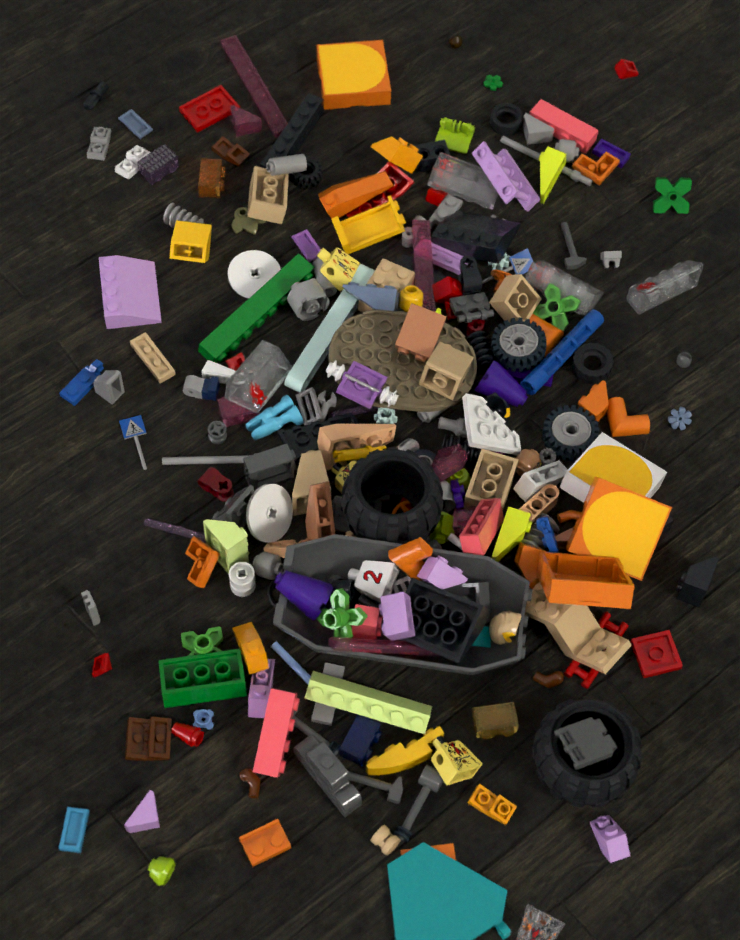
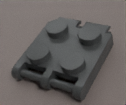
(586, 742)

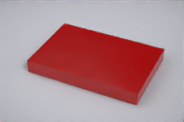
(208, 108)

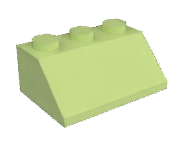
(228, 541)

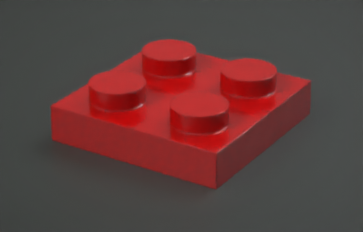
(656, 654)

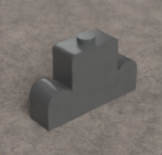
(328, 774)

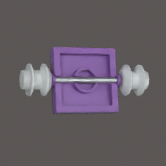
(361, 384)

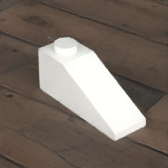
(536, 479)

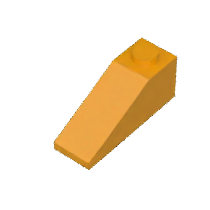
(251, 647)

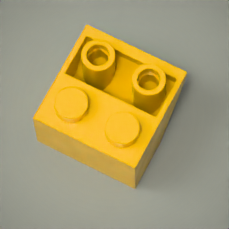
(191, 241)

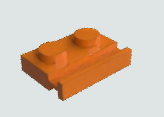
(265, 842)

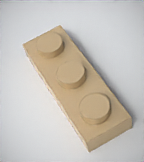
(152, 357)

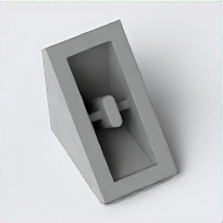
(536, 130)

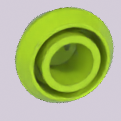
(462, 476)
(161, 870)

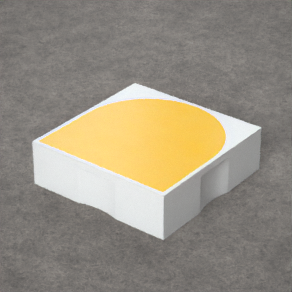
(615, 464)

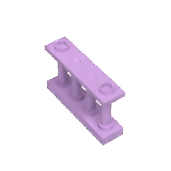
(505, 176)

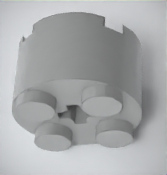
(307, 299)

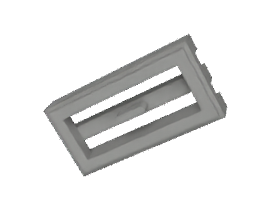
(319, 417)
(91, 607)

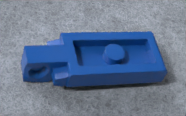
(82, 383)
(549, 540)

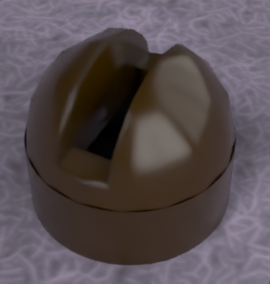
(455, 42)

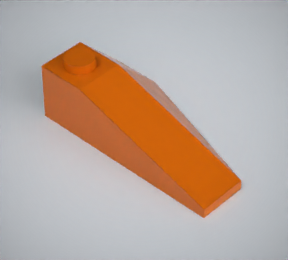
(351, 194)

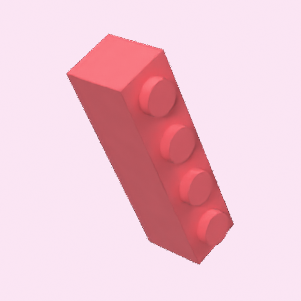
(565, 125)
(482, 526)
(275, 733)

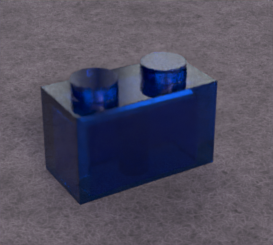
(360, 740)

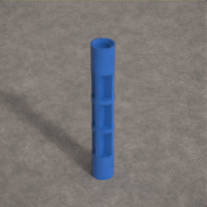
(562, 351)

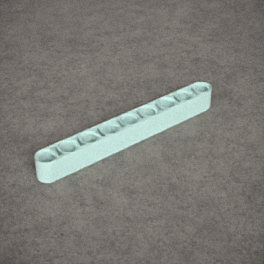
(319, 345)

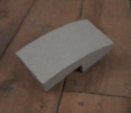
(99, 143)

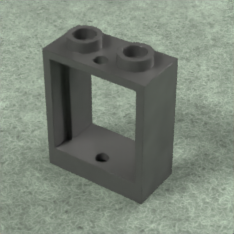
(270, 466)

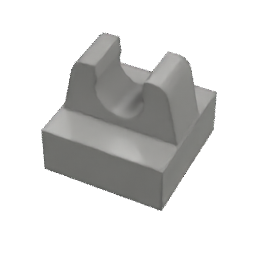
(613, 256)

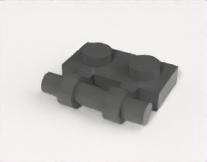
(471, 307)

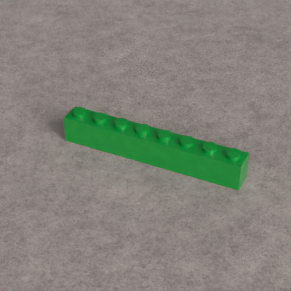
(255, 310)

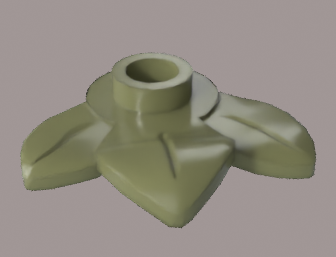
(243, 222)

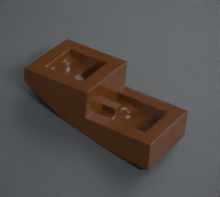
(232, 153)

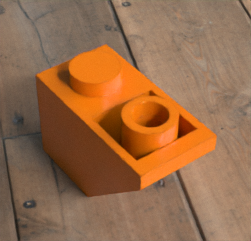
(596, 401)
(527, 562)

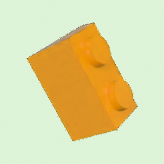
(399, 153)

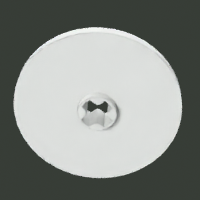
(249, 263)
(266, 527)

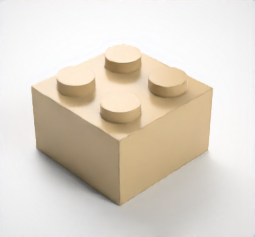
(515, 298)

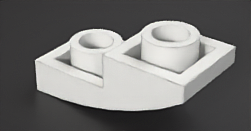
(129, 166)

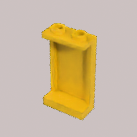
(370, 226)

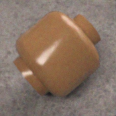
(527, 461)

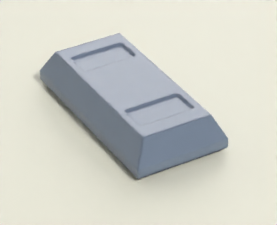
(135, 124)

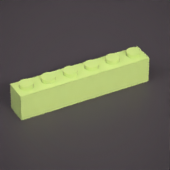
(368, 702)

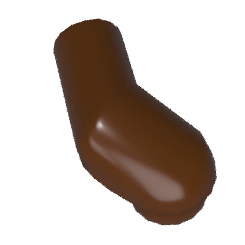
(550, 680)
(253, 780)

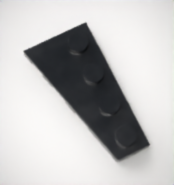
(305, 437)

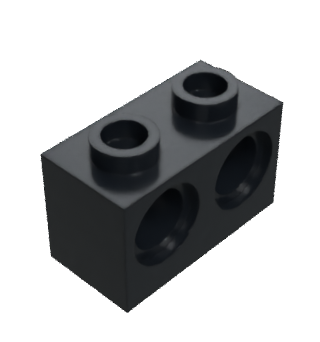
(430, 153)

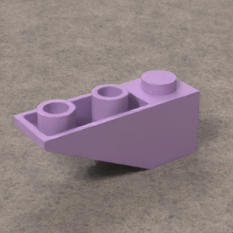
(260, 690)

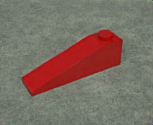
(400, 182)

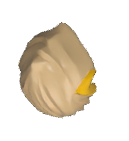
(504, 626)

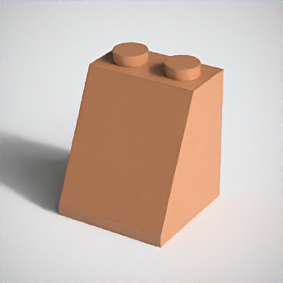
(420, 332)

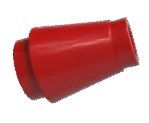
(189, 734)

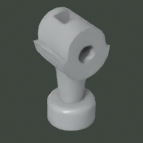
(407, 235)

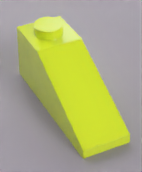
(551, 165)
(512, 532)

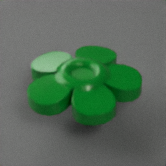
(493, 82)

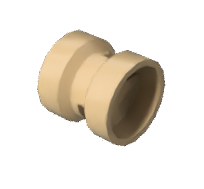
(385, 840)

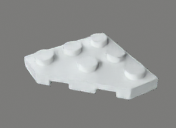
(487, 428)

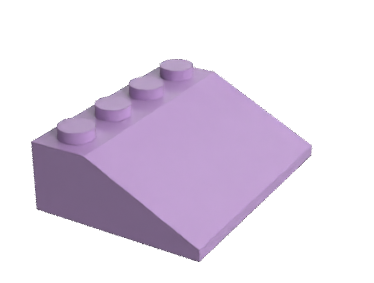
(129, 291)

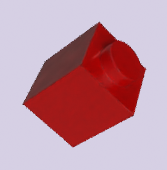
(447, 289)

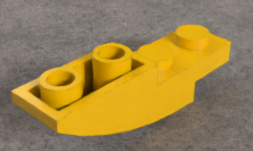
(399, 759)

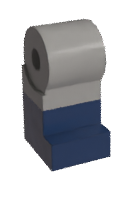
(202, 387)

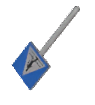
(520, 263)
(131, 428)

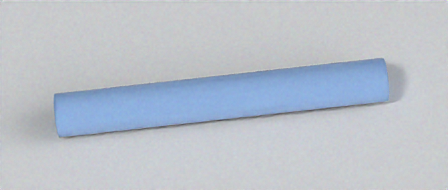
(291, 661)

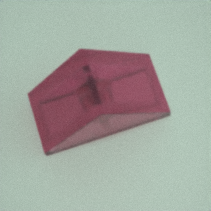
(245, 122)

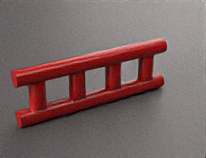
(589, 677)

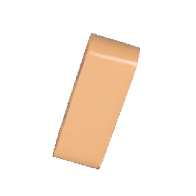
(541, 501)

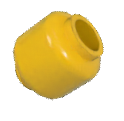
(409, 295)

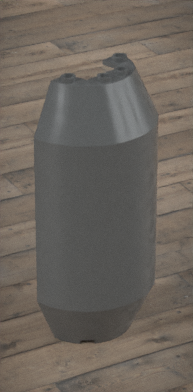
(340, 553)

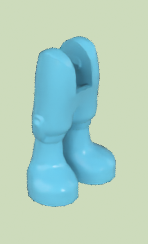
(267, 422)

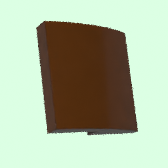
(148, 739)

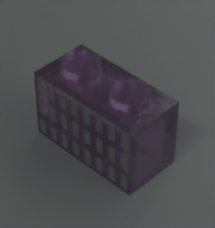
(158, 164)

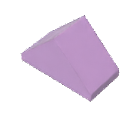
(145, 815)

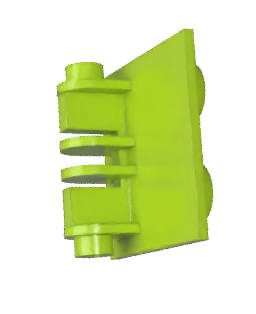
(456, 135)

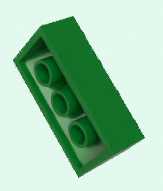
(202, 678)

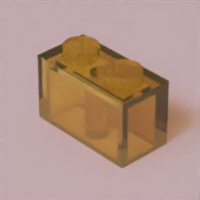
(495, 720)

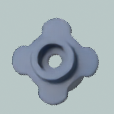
(207, 714)

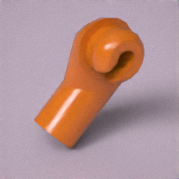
(569, 515)

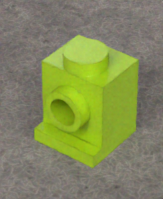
(443, 528)

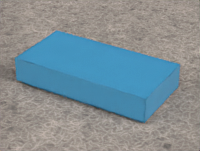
(74, 829)

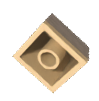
(445, 370)
(310, 472)

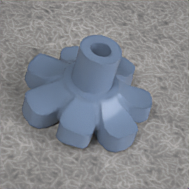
(680, 418)

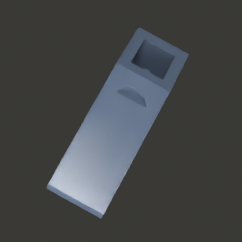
(375, 297)

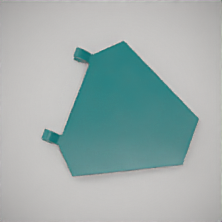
(442, 898)

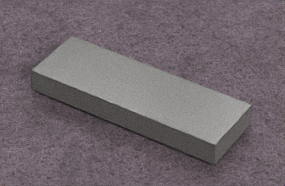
(323, 713)

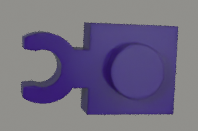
(458, 493)

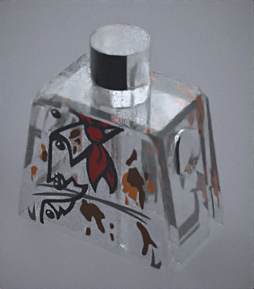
(538, 925)

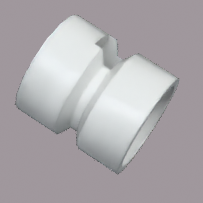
(242, 579)

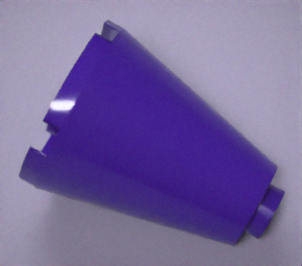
(500, 381)
(304, 592)

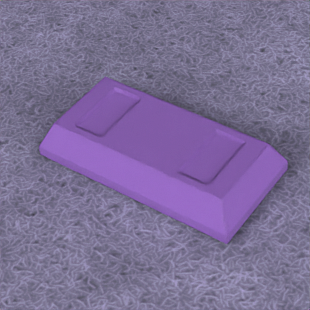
(307, 245)

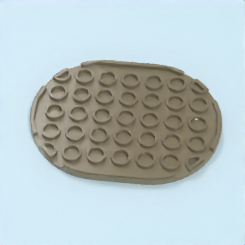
(371, 342)

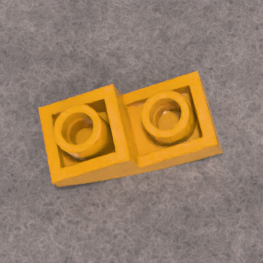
(491, 804)

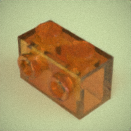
(210, 178)

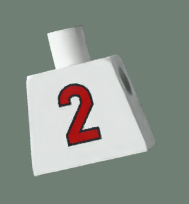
(374, 578)

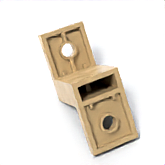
(577, 632)

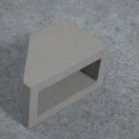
(109, 385)

